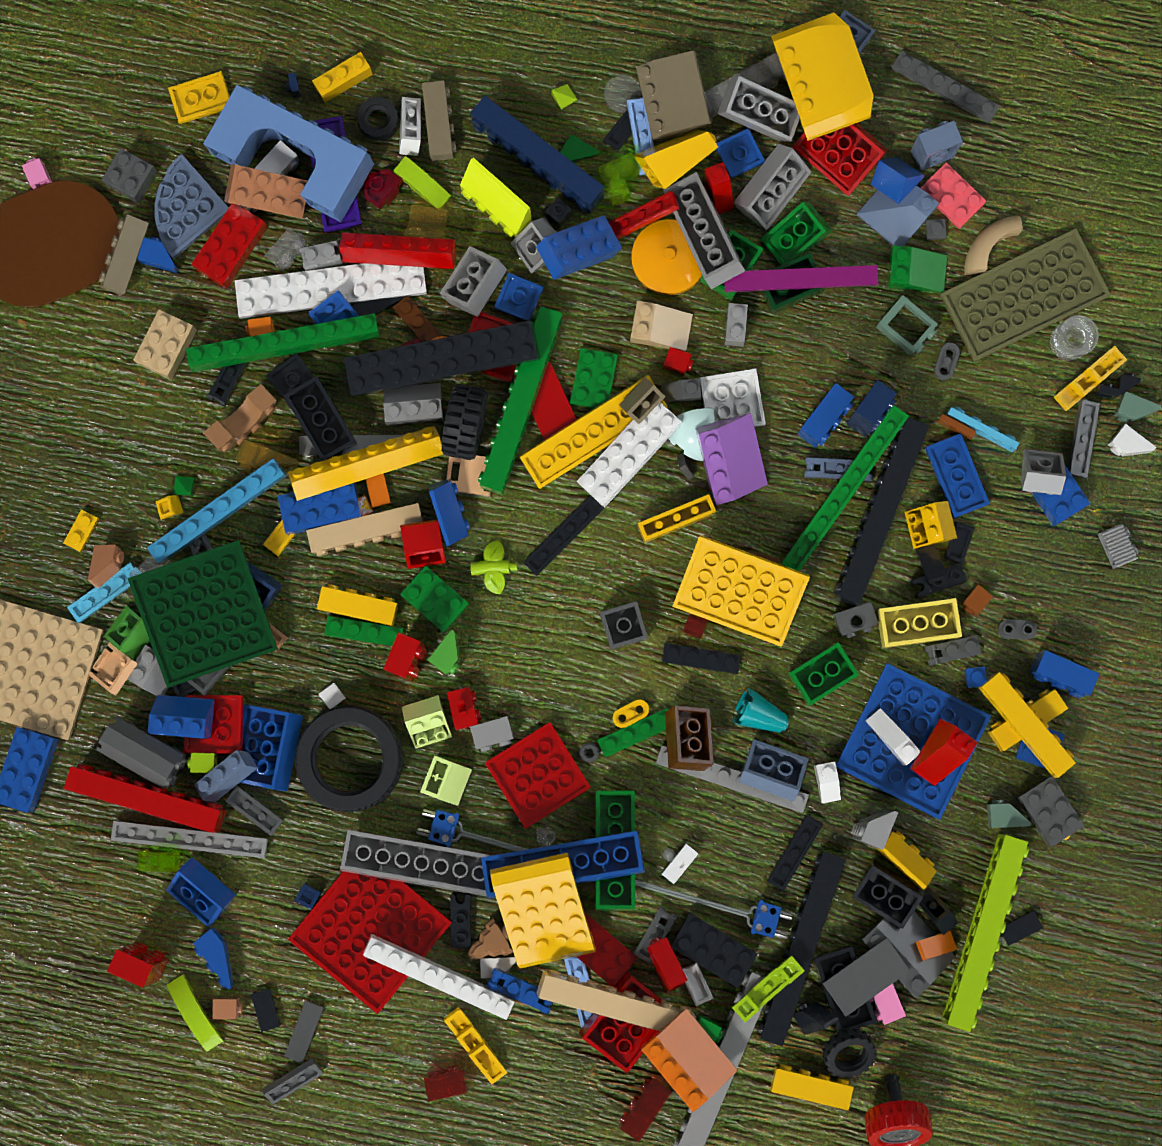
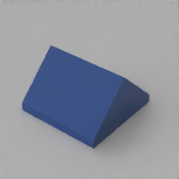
(895, 178)

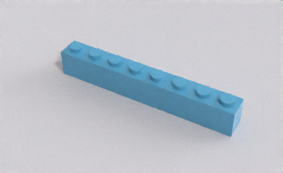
(217, 511)

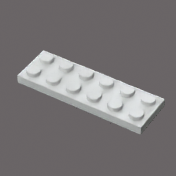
(628, 454)

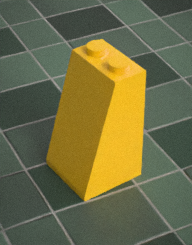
(674, 158)

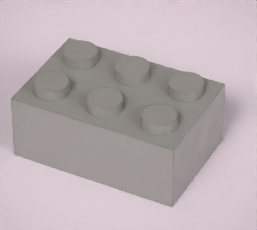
(473, 281)

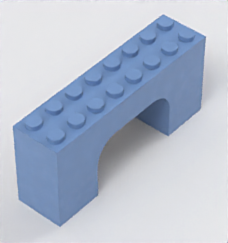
(253, 120)

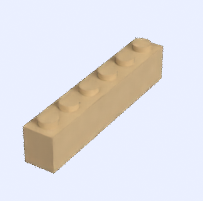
(362, 529)

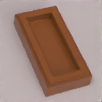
(956, 426)

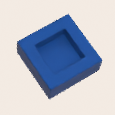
(975, 677)

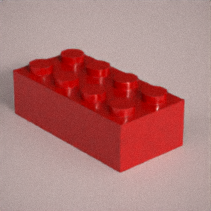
(229, 245)
(406, 657)
(138, 964)

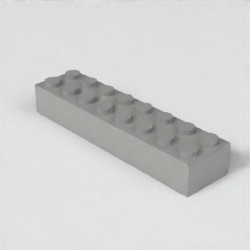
(413, 862)

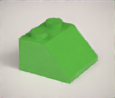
(128, 633)
(447, 655)

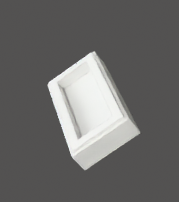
(697, 985)

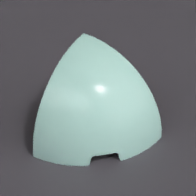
(686, 435)

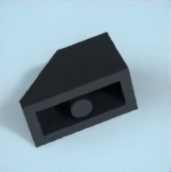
(937, 912)
(813, 1017)

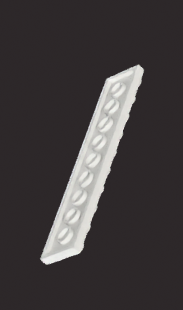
(308, 288)

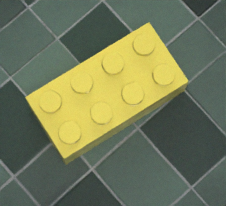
(919, 623)

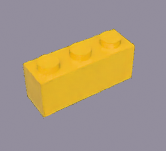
(342, 77)

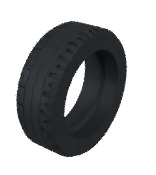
(307, 758)

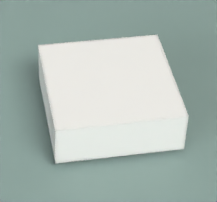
(332, 696)

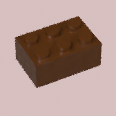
(689, 738)

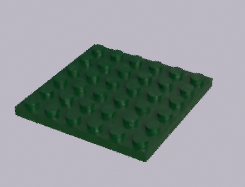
(203, 613)

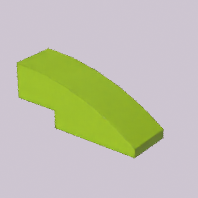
(422, 183)

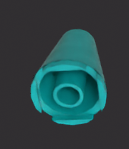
(759, 713)

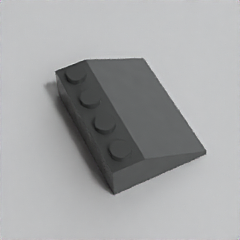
(904, 941)

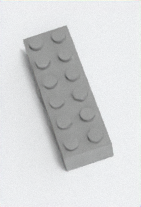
(705, 232)

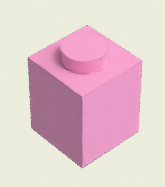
(36, 173)

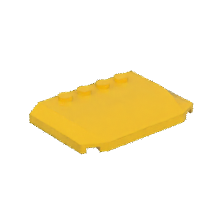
(824, 75)

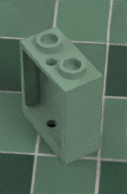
(899, 340)

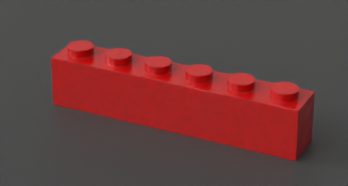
(398, 250)

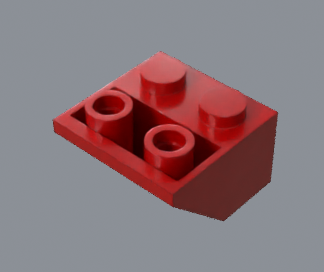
(423, 544)

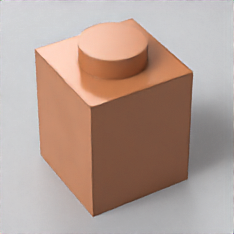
(227, 1007)

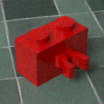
(463, 708)

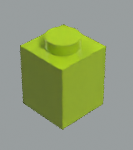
(202, 762)

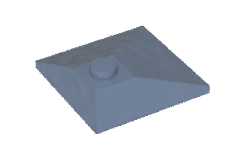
(898, 221)

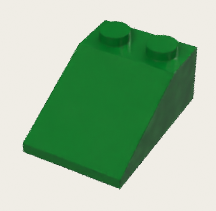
(796, 233)
(916, 269)

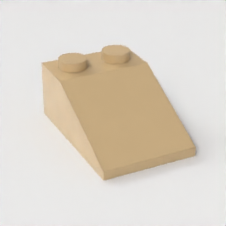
(660, 326)

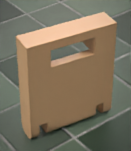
(468, 475)
(112, 669)

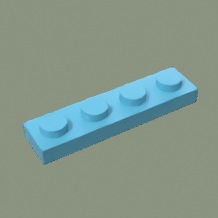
(989, 432)
(101, 596)

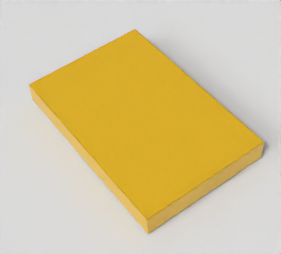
(199, 97)

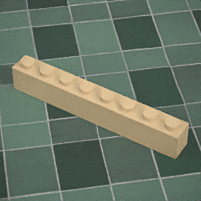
(606, 1001)

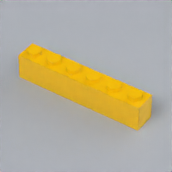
(1027, 725)

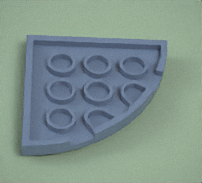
(185, 207)

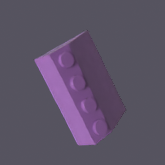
(731, 458)

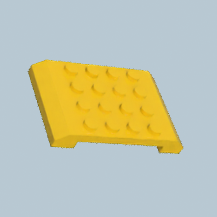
(542, 910)

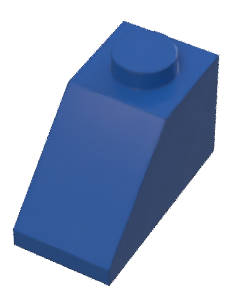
(155, 255)

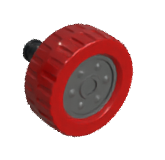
(898, 1120)

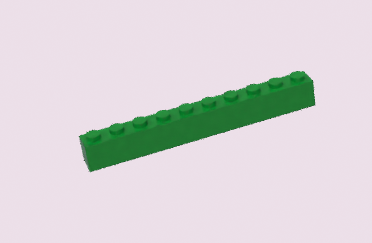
(282, 343)
(520, 405)

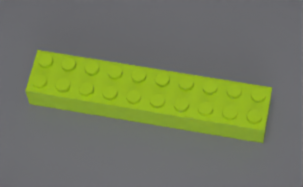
(985, 932)

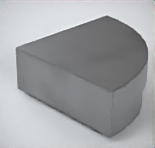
(684, 466)

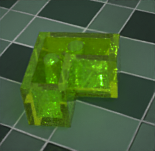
(614, 176)

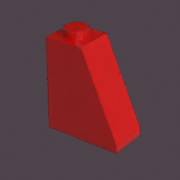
(719, 188)
(666, 964)

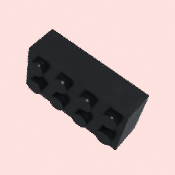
(320, 419)
(713, 949)
(829, 964)

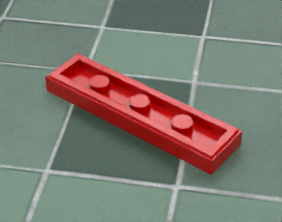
(644, 214)

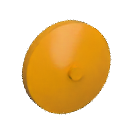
(664, 259)

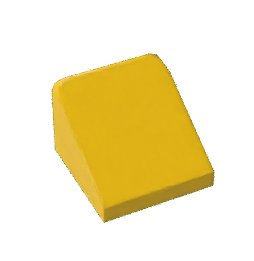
(169, 507)

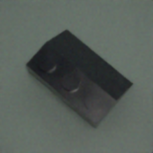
(888, 894)

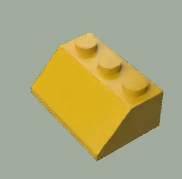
(908, 860)

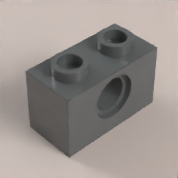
(866, 615)

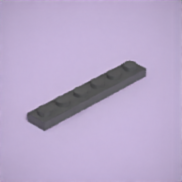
(945, 87)

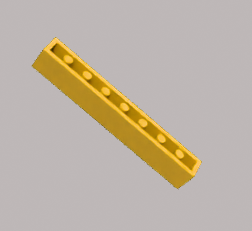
(365, 462)

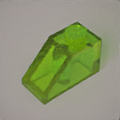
(158, 861)

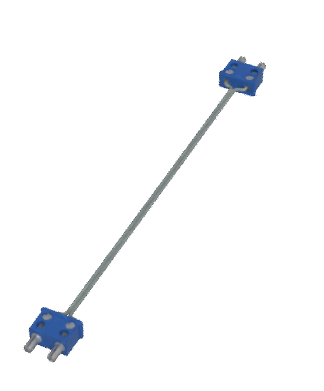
(761, 919)

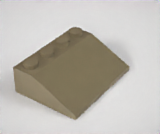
(673, 96)

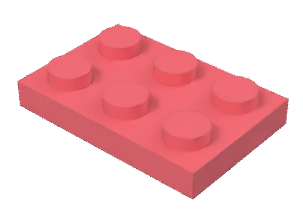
(955, 196)

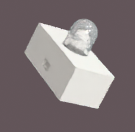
(677, 862)

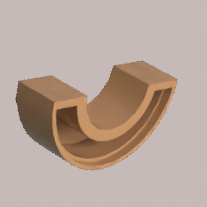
(243, 421)

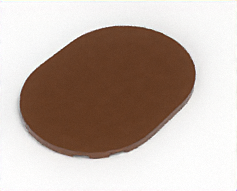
(53, 242)

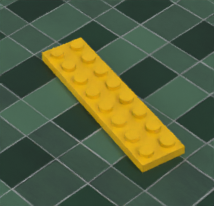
(578, 439)

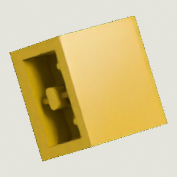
(930, 524)

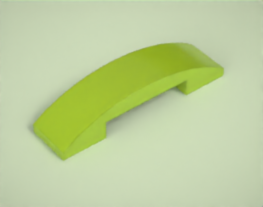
(767, 988)
(193, 1013)

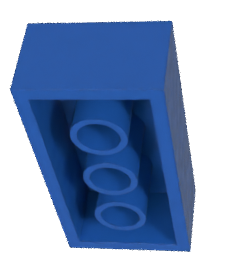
(578, 247)
(320, 509)
(26, 769)

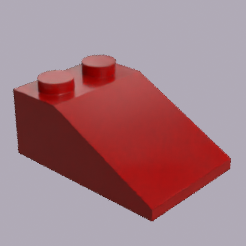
(943, 752)

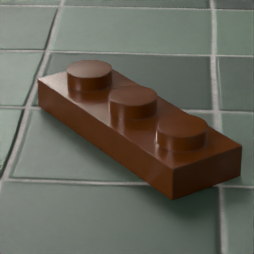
(416, 320)

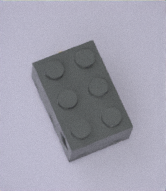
(1050, 811)

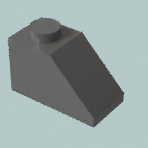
(682, 391)

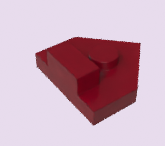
(382, 187)

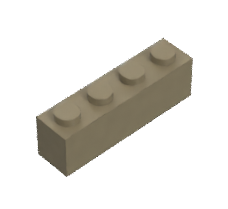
(437, 120)
(123, 255)

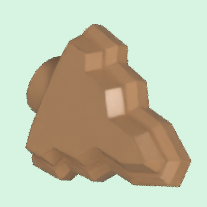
(492, 942)

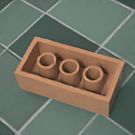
(265, 191)

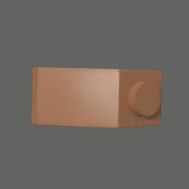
(104, 564)

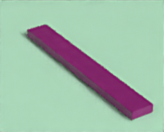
(803, 278)

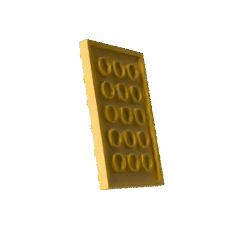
(741, 590)

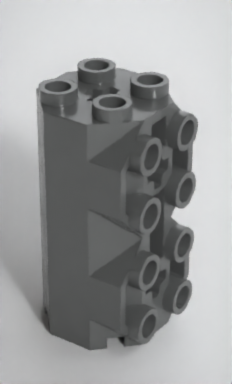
(142, 753)

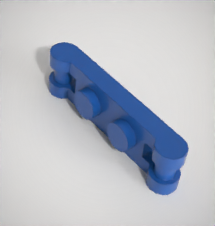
(517, 989)

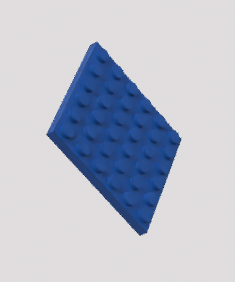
(916, 711)

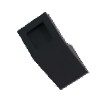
(1124, 383)

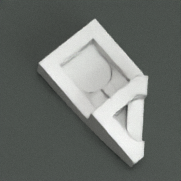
(488, 964)

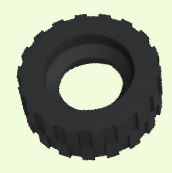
(367, 108)

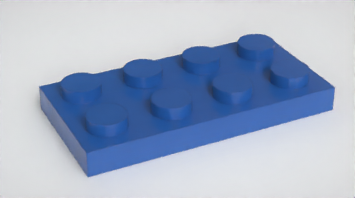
(957, 475)

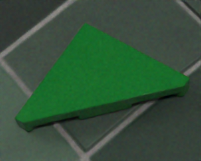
(577, 150)

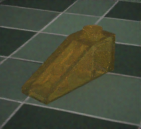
(255, 456)

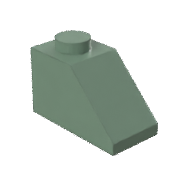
(1134, 408)
(1004, 815)

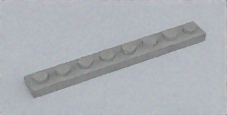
(730, 779)
(189, 839)

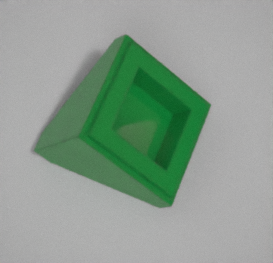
(184, 486)

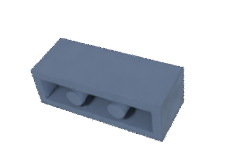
(225, 776)

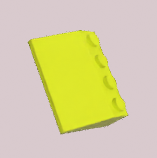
(495, 199)

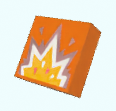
(365, 507)

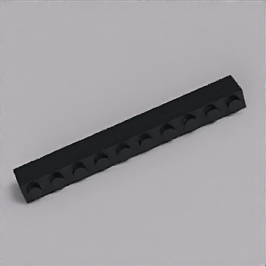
(802, 945)

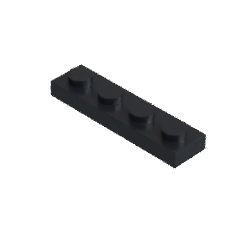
(701, 658)

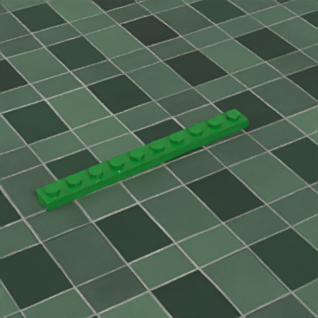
(845, 488)

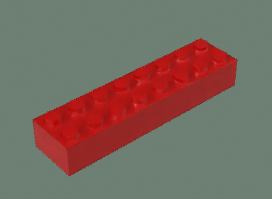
(146, 799)

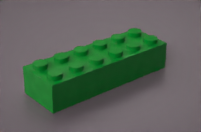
(614, 816)

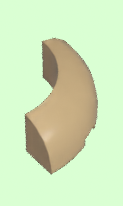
(980, 249)

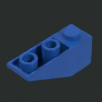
(215, 952)

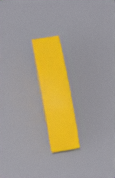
(1090, 378)
(475, 1045)

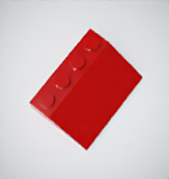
(843, 155)
(619, 1039)

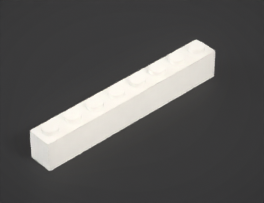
(438, 976)

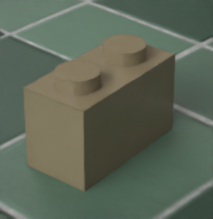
(641, 400)

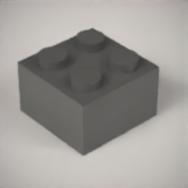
(129, 175)
(623, 625)

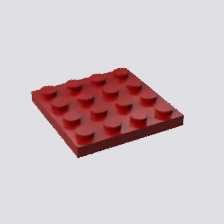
(537, 775)

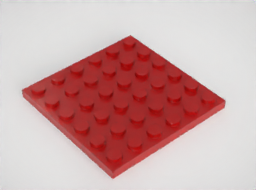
(348, 915)

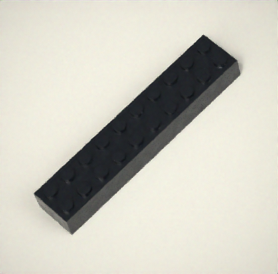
(442, 358)
(881, 512)

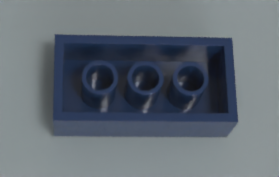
(872, 409)

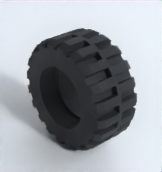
(464, 422)

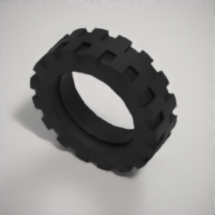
(855, 1066)

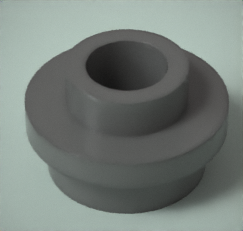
(593, 747)

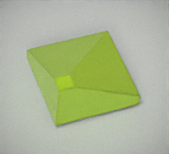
(563, 96)

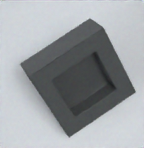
(935, 229)

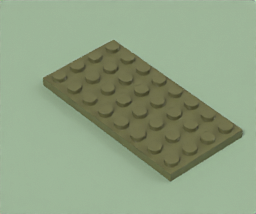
(1025, 295)

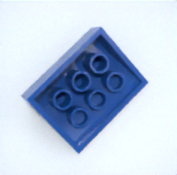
(272, 743)

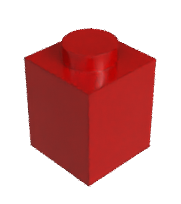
(678, 361)

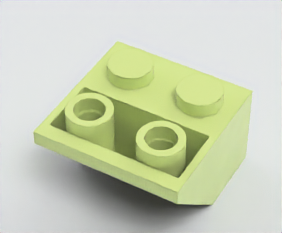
(426, 722)
(446, 780)

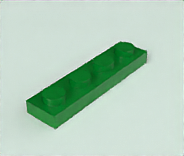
(361, 631)
(633, 733)

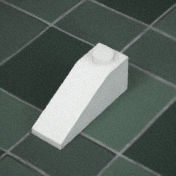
(410, 126)
(893, 737)

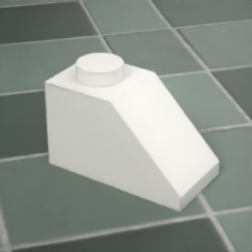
(1129, 442)
(827, 782)

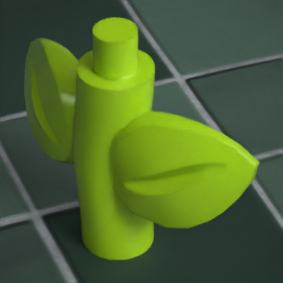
(493, 567)

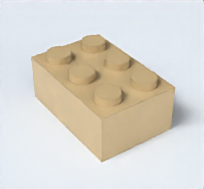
(165, 344)

